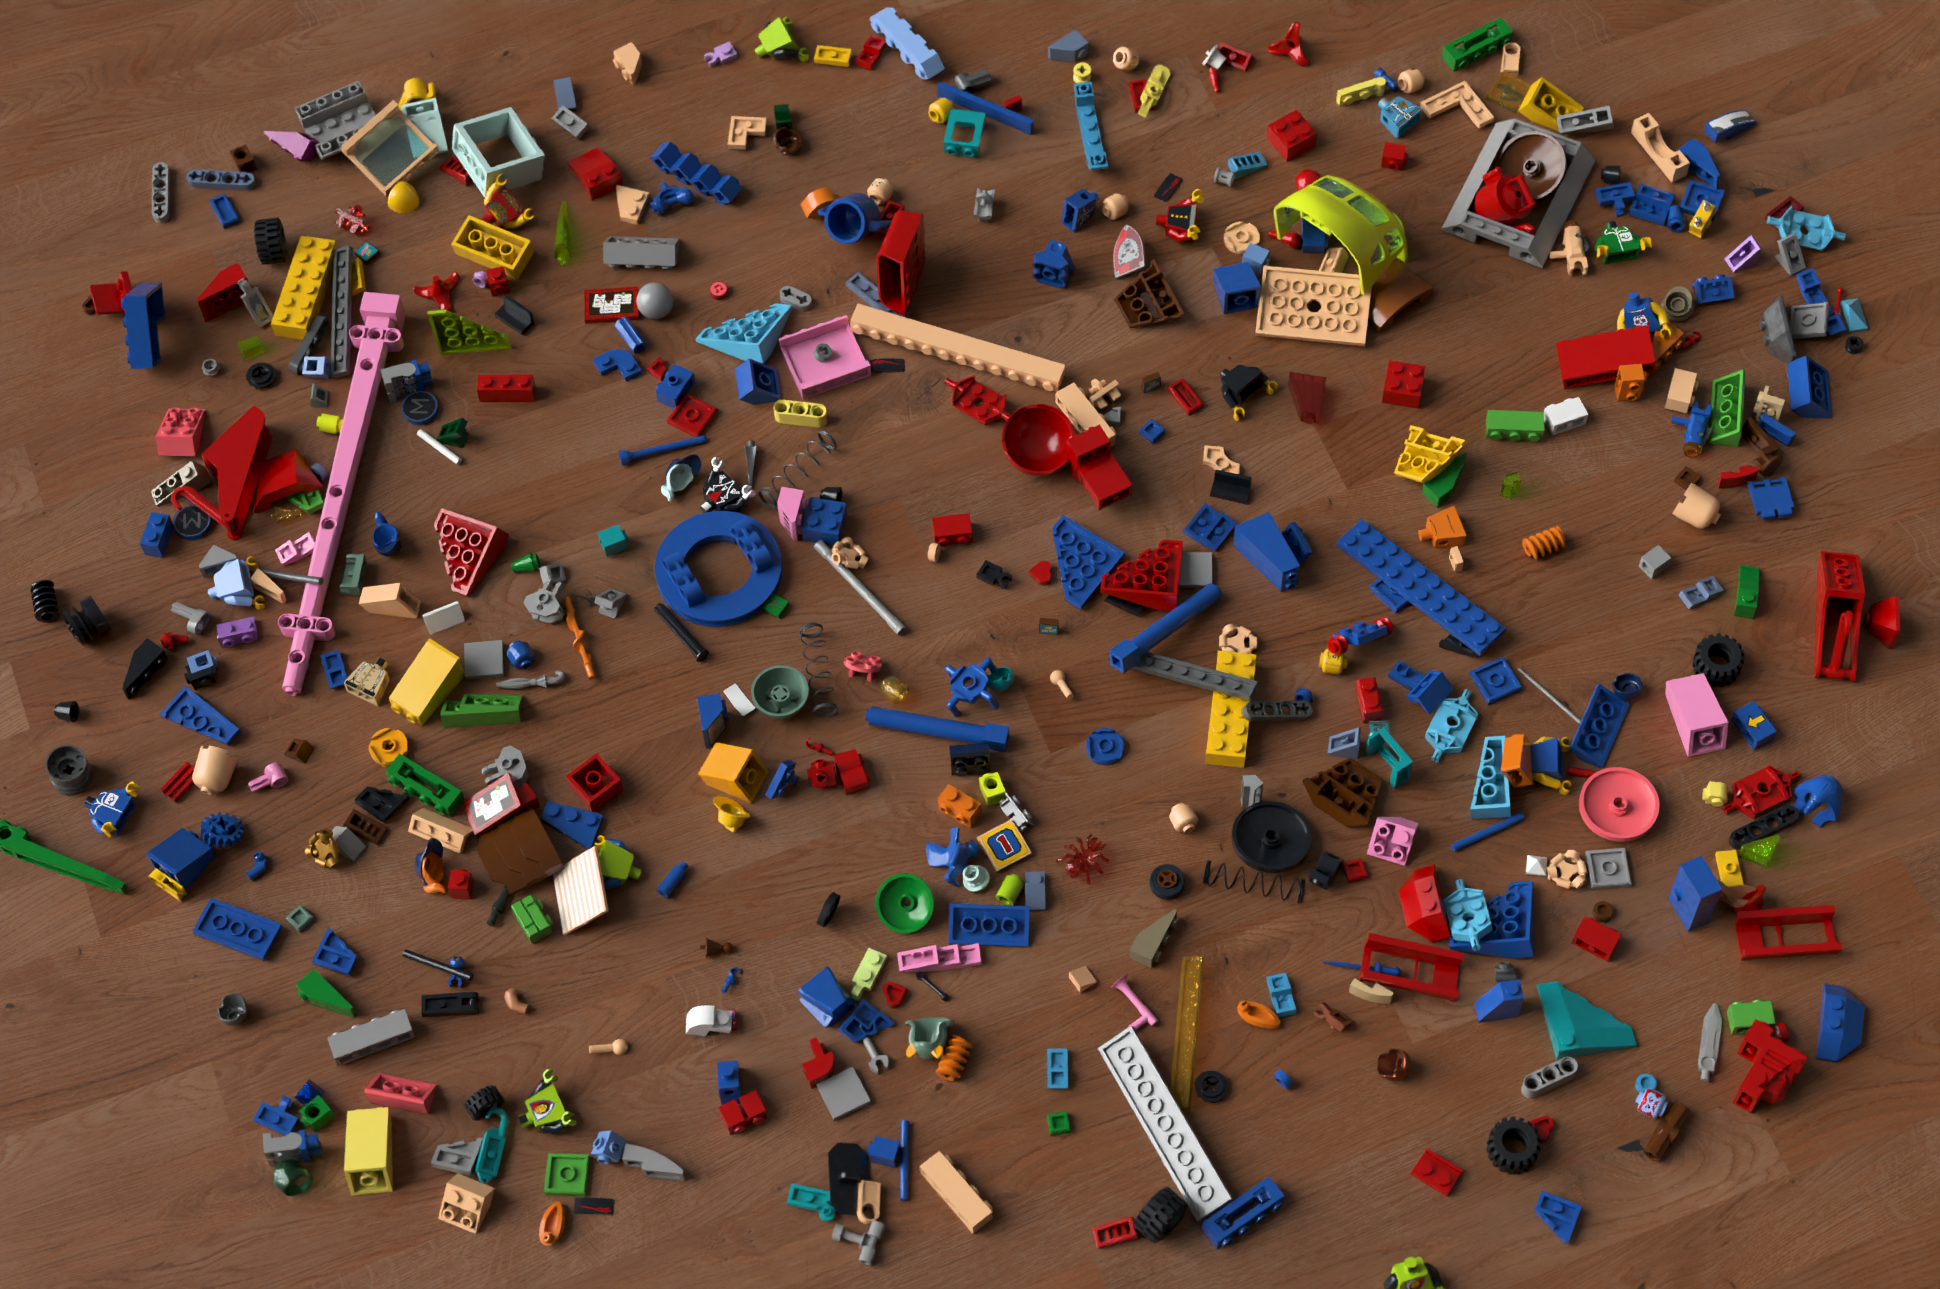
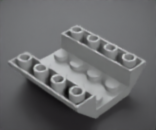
(335, 117)

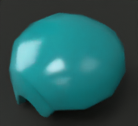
(1001, 679)

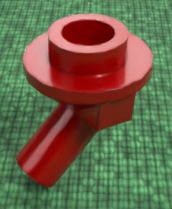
(168, 639)

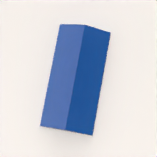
(1599, 726)
(989, 924)

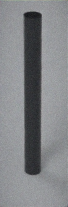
(438, 965)

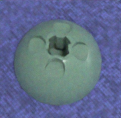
(776, 684)

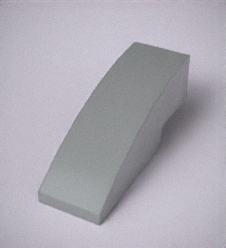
(652, 1163)

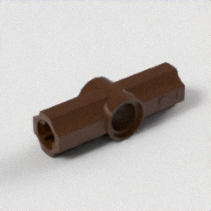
(1666, 1131)

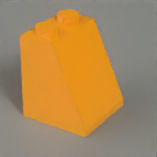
(734, 771)

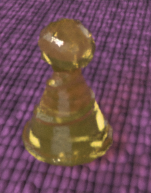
(282, 514)

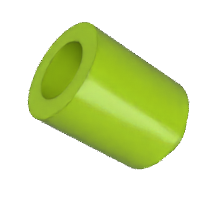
(1010, 889)

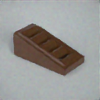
(356, 815)

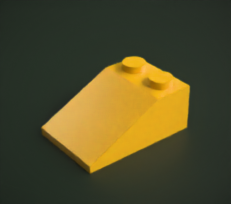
(1547, 102)

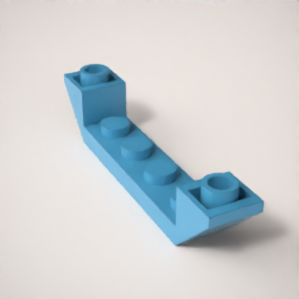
(1089, 127)

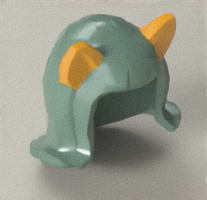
(928, 1037)

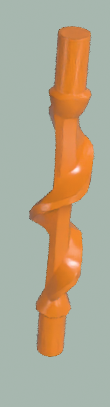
(578, 643)

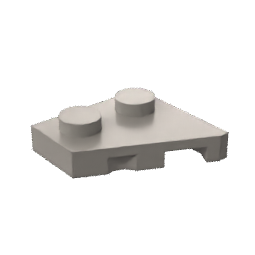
(457, 1157)

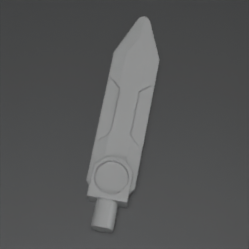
(1709, 1043)

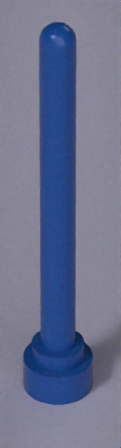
(627, 456)

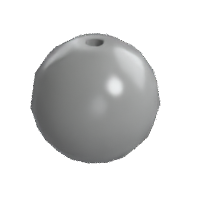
(655, 300)

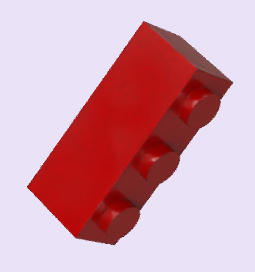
(506, 388)

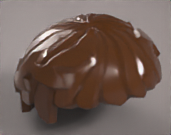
(787, 141)

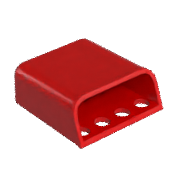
(901, 261)

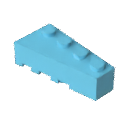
(1492, 788)

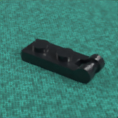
(449, 1004)

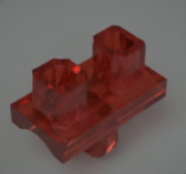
(357, 224)

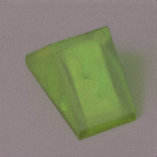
(1760, 851)

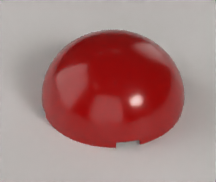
(1037, 439)

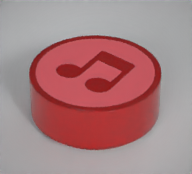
(718, 290)

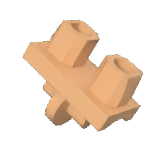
(1110, 390)

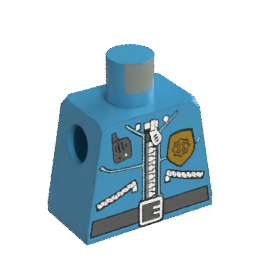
(1399, 115)

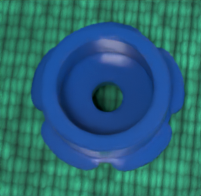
(1304, 694)

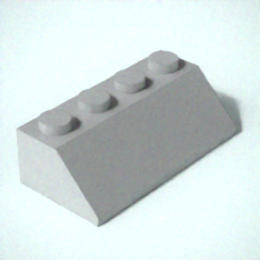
(641, 251)

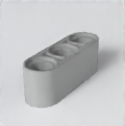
(1556, 1071)

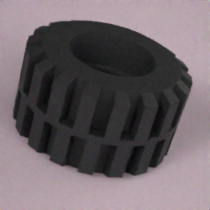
(270, 241)
(1721, 647)
(1508, 1160)
(1161, 1215)

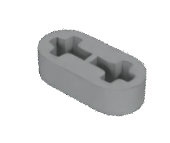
(796, 297)

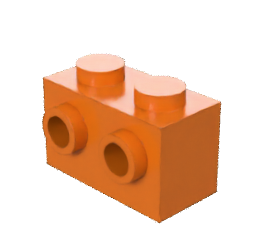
(1630, 382)
(959, 806)

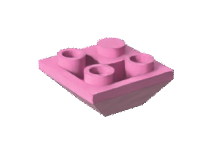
(1392, 839)

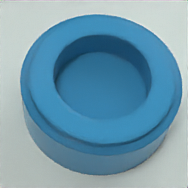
(1644, 1082)

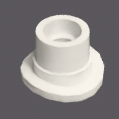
(1214, 57)

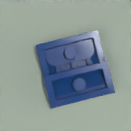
(1651, 204)
(1209, 527)

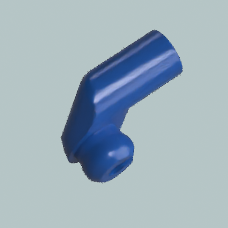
(260, 865)

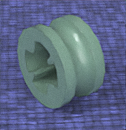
(822, 358)

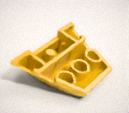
(1426, 455)

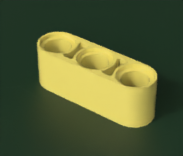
(792, 416)

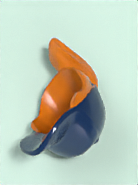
(429, 866)

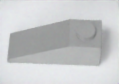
(1586, 121)

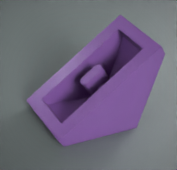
(1745, 255)

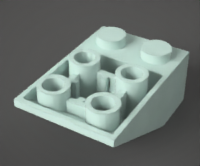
(427, 119)

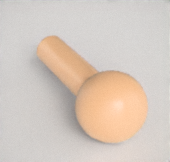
(1058, 678)
(618, 1047)

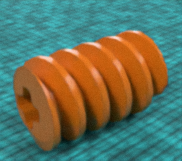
(1544, 541)
(953, 1057)

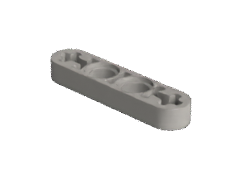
(161, 192)

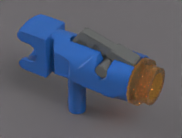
(1697, 429)

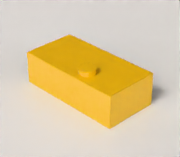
(492, 246)

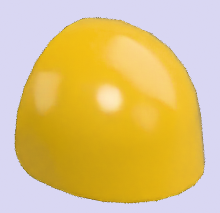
(403, 198)

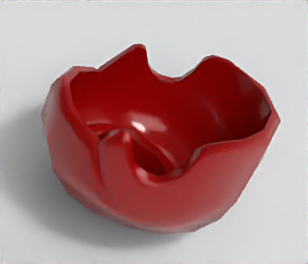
(1305, 178)

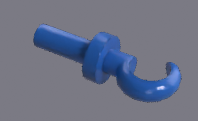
(730, 980)

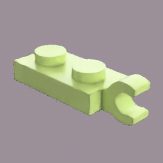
(867, 973)

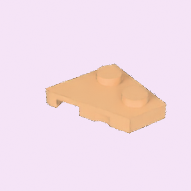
(631, 203)

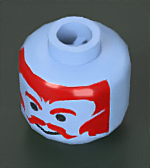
(1651, 1103)

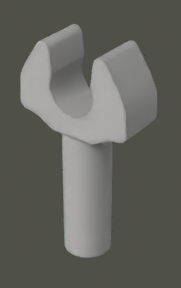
(876, 1058)

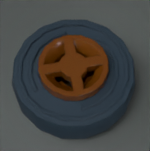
(1167, 874)

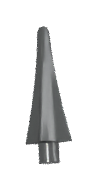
(751, 456)

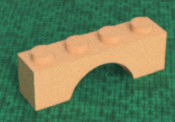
(1648, 134)

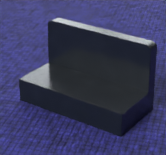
(515, 315)
(1231, 487)

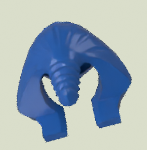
(1823, 790)

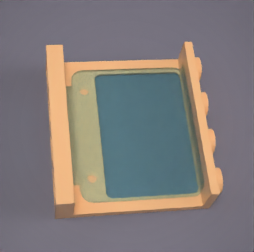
(389, 148)

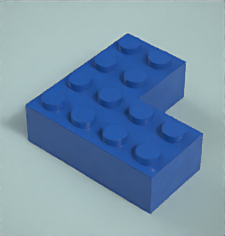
(143, 313)

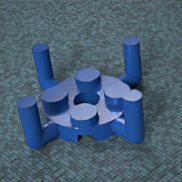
(976, 690)

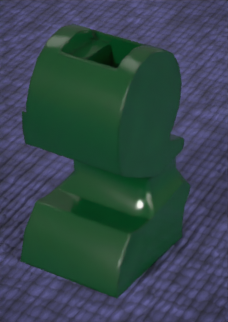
(782, 116)

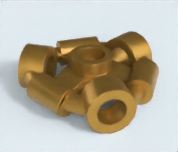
(322, 849)

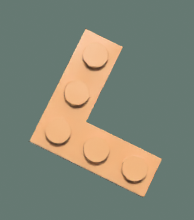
(1458, 95)

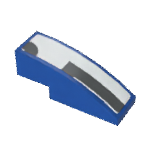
(1728, 125)

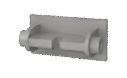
(1021, 817)

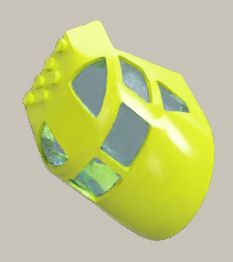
(1352, 215)

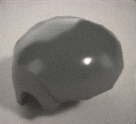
(233, 1009)

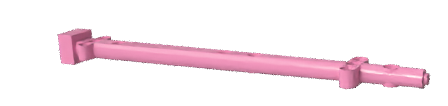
(383, 320)

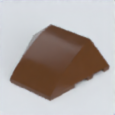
(1148, 299)
(1345, 792)

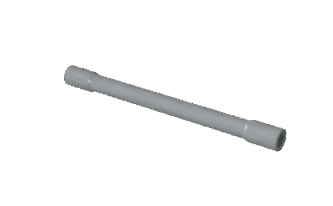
(892, 621)

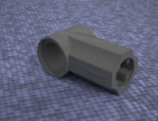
(973, 81)

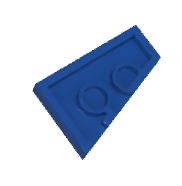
(573, 822)

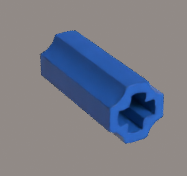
(630, 335)

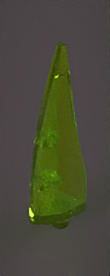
(563, 235)

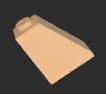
(390, 600)

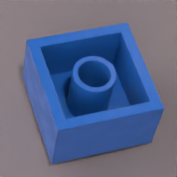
(824, 521)

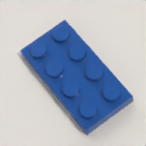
(237, 929)

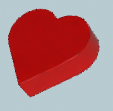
(1041, 572)
(894, 994)
(1544, 1126)

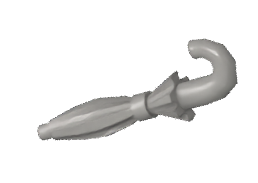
(544, 681)

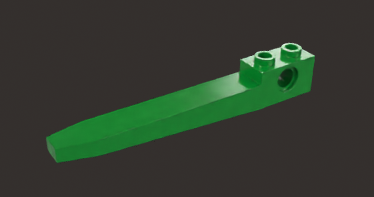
(21, 848)

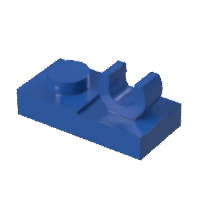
(1297, 542)
(1405, 675)

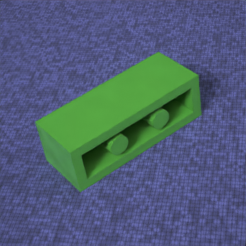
(1514, 425)

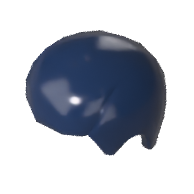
(1627, 686)

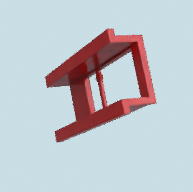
(1750, 938)
(1445, 966)

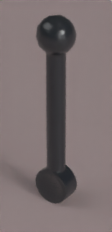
(920, 976)

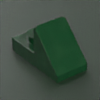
(454, 433)

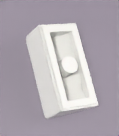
(443, 618)

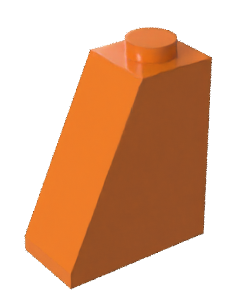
(1517, 761)

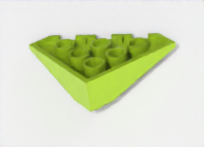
(461, 335)

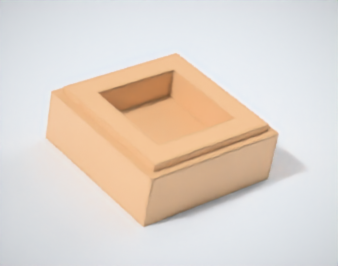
(1456, 559)

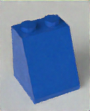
(1236, 287)
(182, 857)

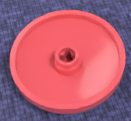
(1619, 804)

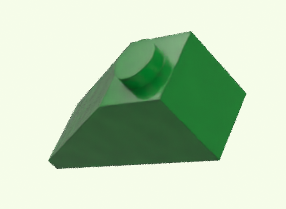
(1747, 592)
(322, 994)

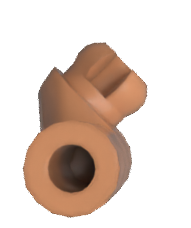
(513, 1002)

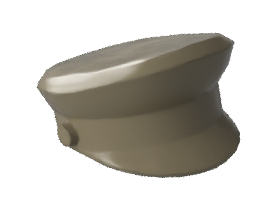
(1678, 304)

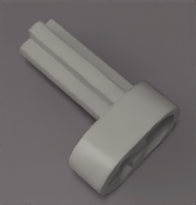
(197, 618)

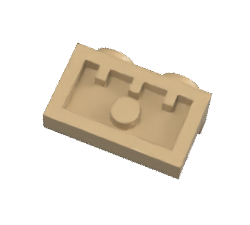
(1769, 405)

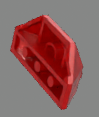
(1424, 905)

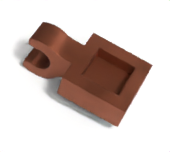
(1335, 1018)

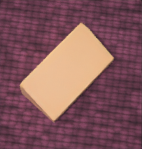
(1334, 260)

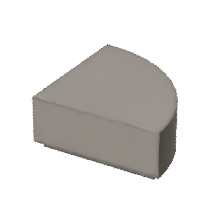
(1113, 417)

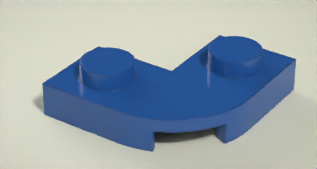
(617, 359)

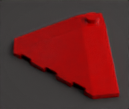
(469, 548)
(1150, 579)

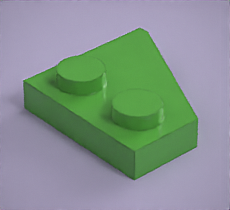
(307, 502)

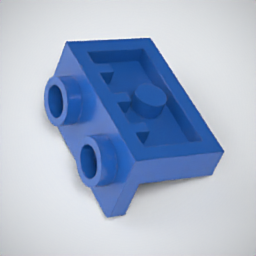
(1713, 290)

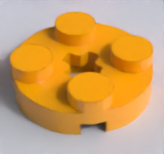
(390, 737)

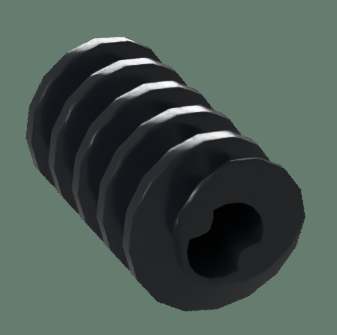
(44, 601)

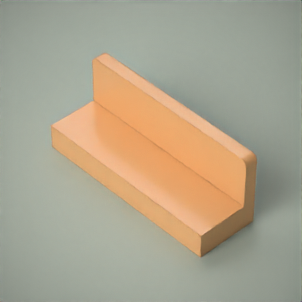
(432, 825)

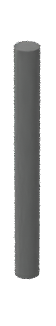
(293, 577)

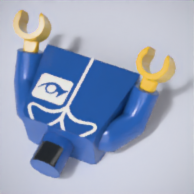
(112, 809)

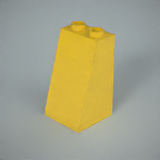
(427, 683)

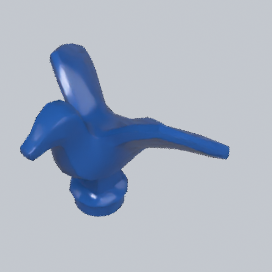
(953, 856)

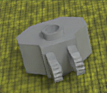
(546, 604)
(510, 762)

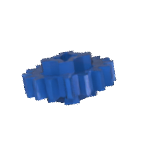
(222, 830)

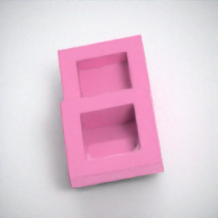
(294, 551)

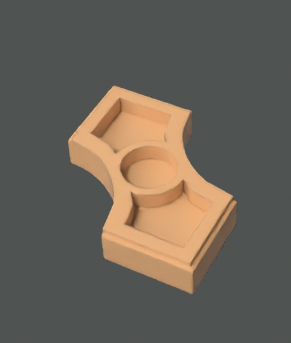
(1215, 458)

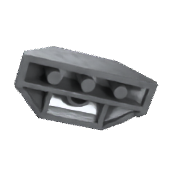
(1777, 331)

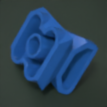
(1053, 265)
(826, 998)

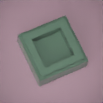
(299, 918)

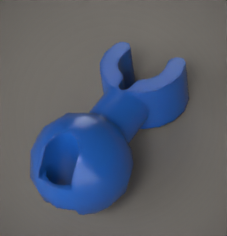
(458, 964)

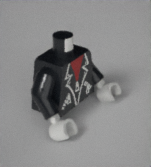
(722, 492)

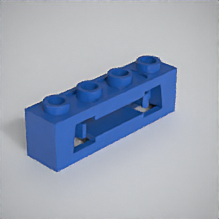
(1270, 1194)

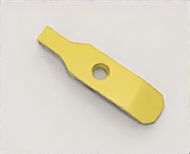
(1157, 83)

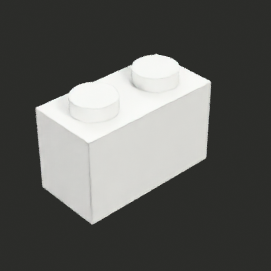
(1565, 415)

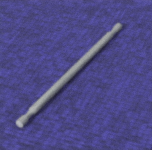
(1550, 696)

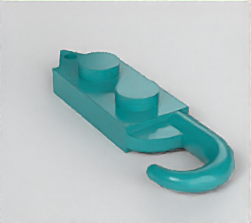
(492, 1148)

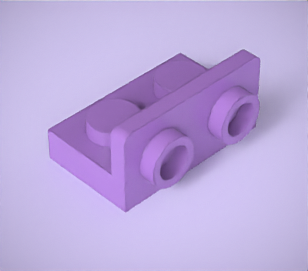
(237, 632)

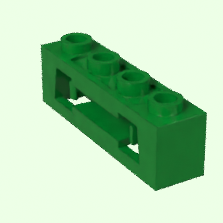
(1477, 44)
(400, 774)

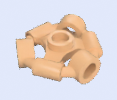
(846, 552)
(1237, 641)
(1568, 870)

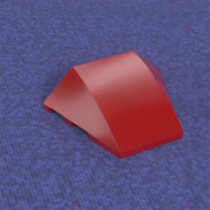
(283, 477)

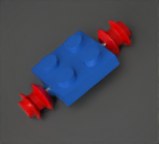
(1359, 634)

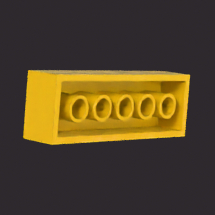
(304, 287)
(1227, 725)

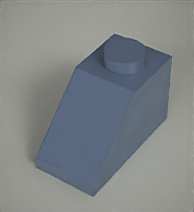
(1069, 48)

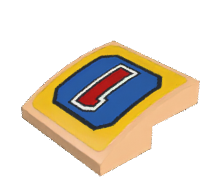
(1003, 845)

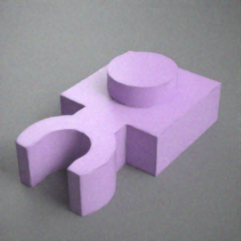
(722, 53)

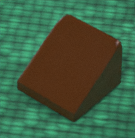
(299, 750)

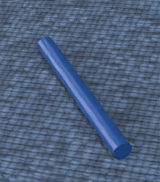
(1487, 832)
(904, 1160)

